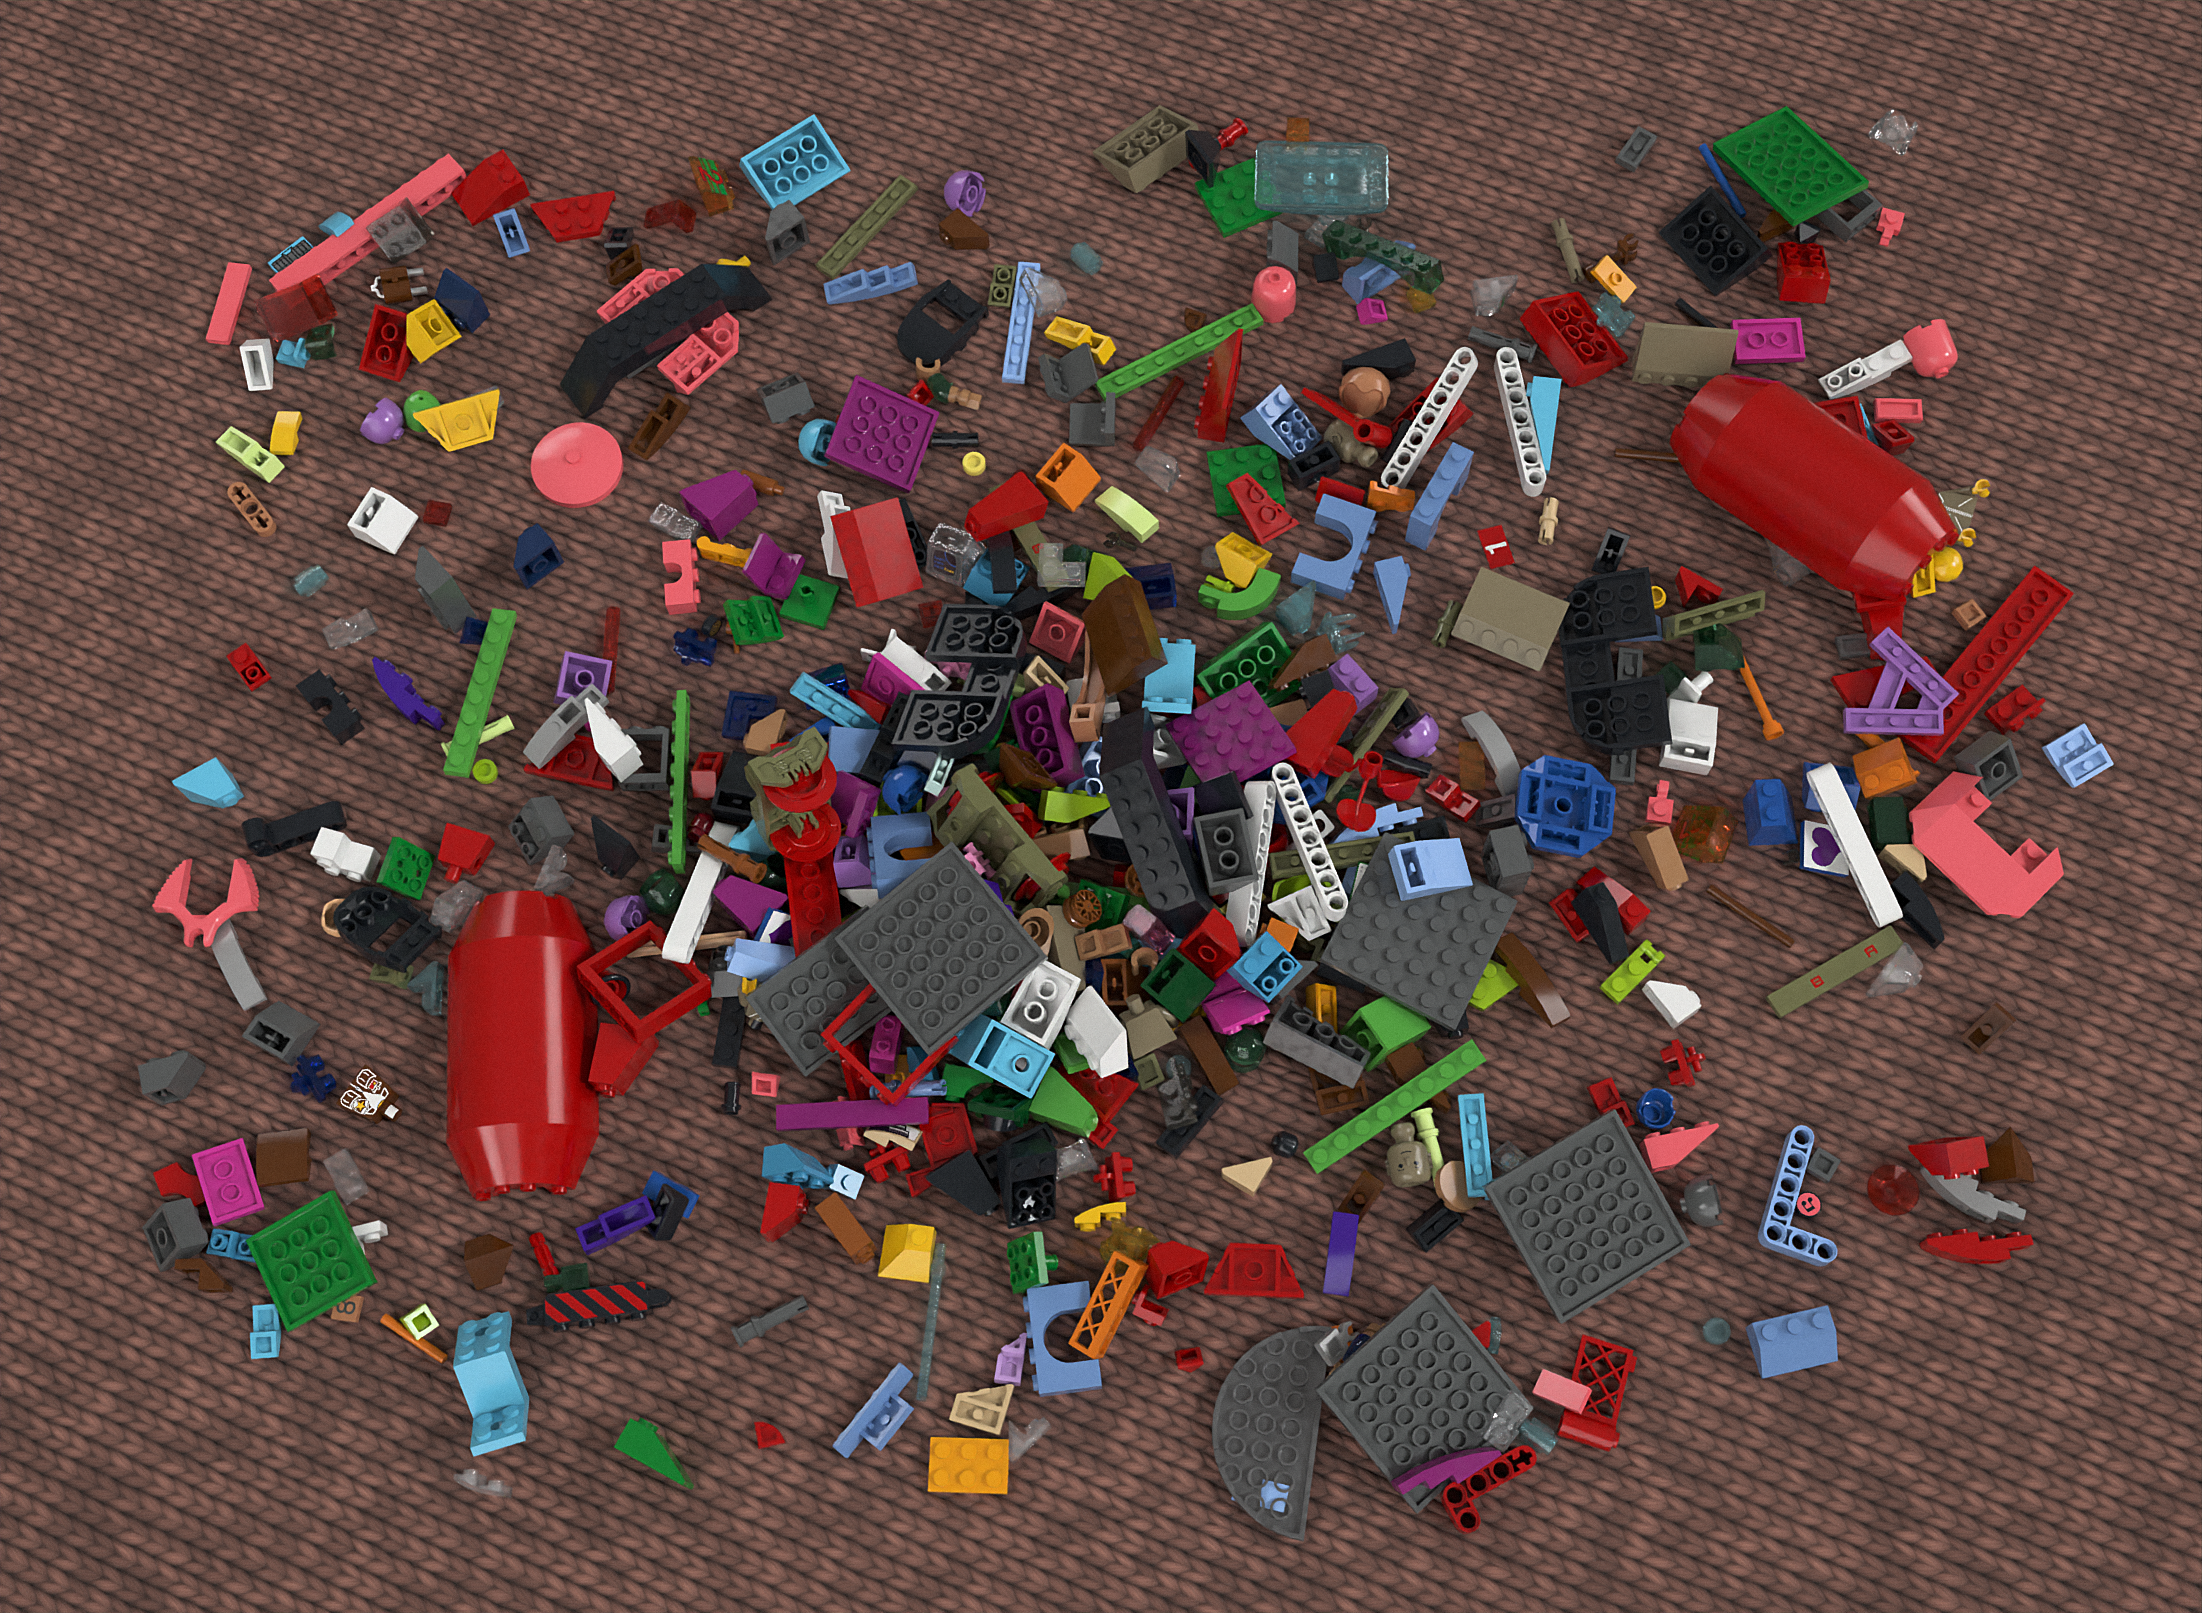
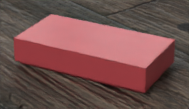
(1898, 409)
(1562, 1391)

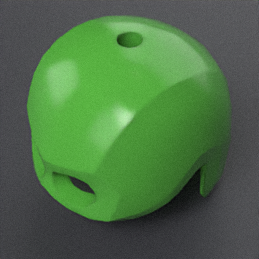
(416, 402)

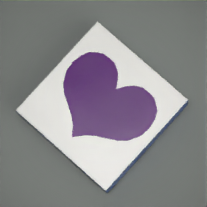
(1820, 850)
(776, 928)

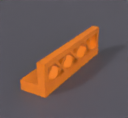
(1116, 1310)

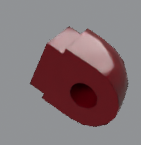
(700, 825)

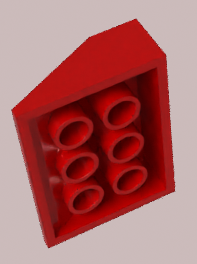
(1571, 338)
(1220, 389)
(876, 552)

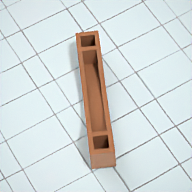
(1089, 708)

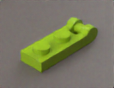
(1631, 972)

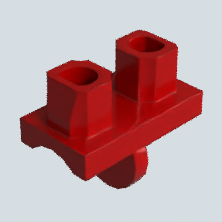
(1676, 1053)
(876, 1166)
(1112, 1178)

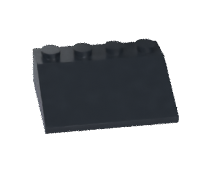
(1715, 242)

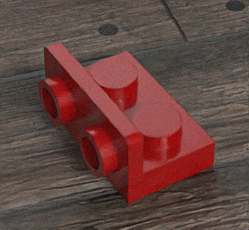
(2014, 709)

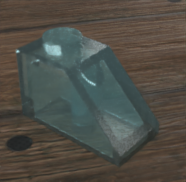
(1297, 610)

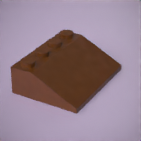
(1123, 635)

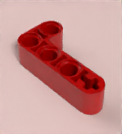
(1490, 1482)

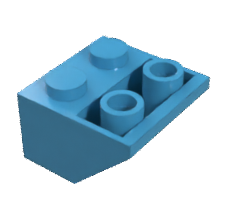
(980, 581)
(1265, 967)
(793, 1167)

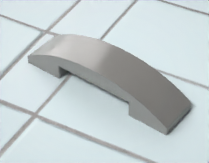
(1496, 749)
(236, 967)

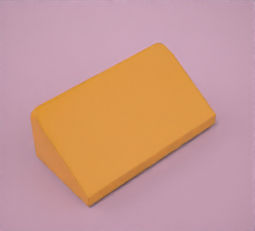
(1323, 1003)

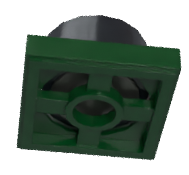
(1001, 1108)

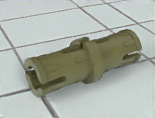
(1446, 624)

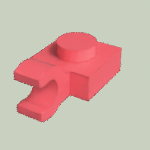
(1889, 224)
(1659, 807)

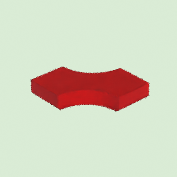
(175, 1181)

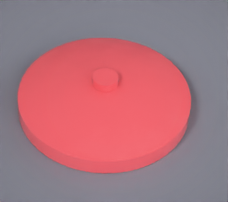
(577, 465)

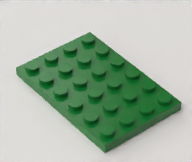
(1790, 166)

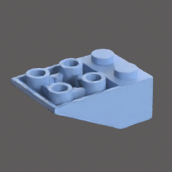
(1429, 867)

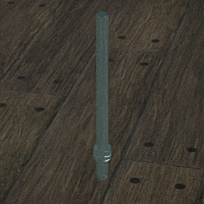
(937, 1271)

